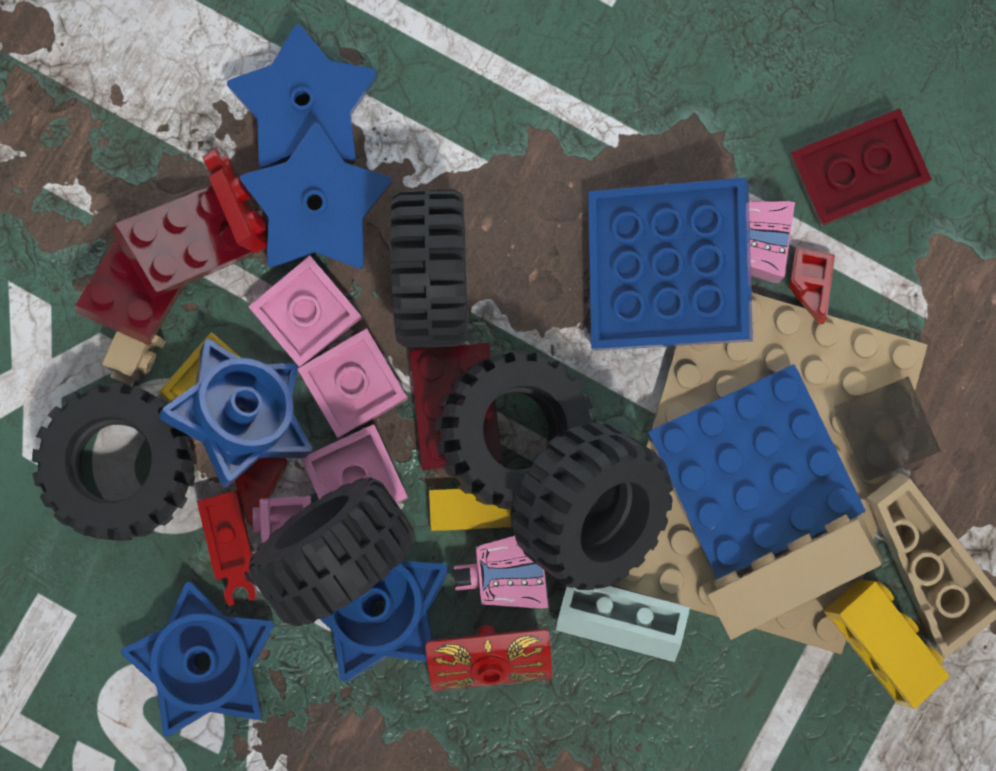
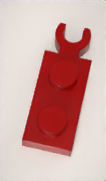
(234, 197)
(227, 542)

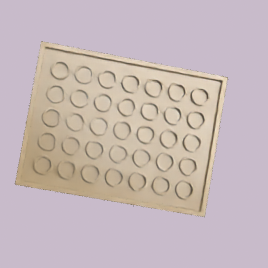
(836, 365)

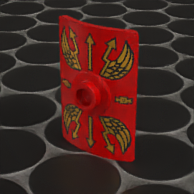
(489, 659)

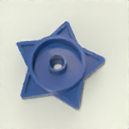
(298, 73)
(346, 195)
(239, 411)
(396, 633)
(172, 654)

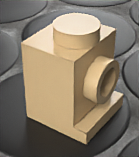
(130, 358)

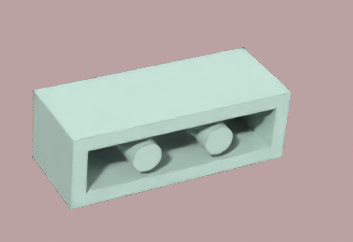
(624, 620)

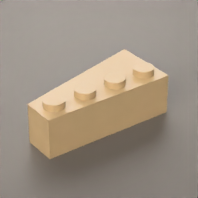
(939, 574)
(795, 576)

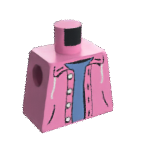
(770, 238)
(504, 576)

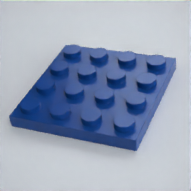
(670, 265)
(755, 471)

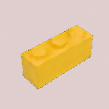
(887, 642)

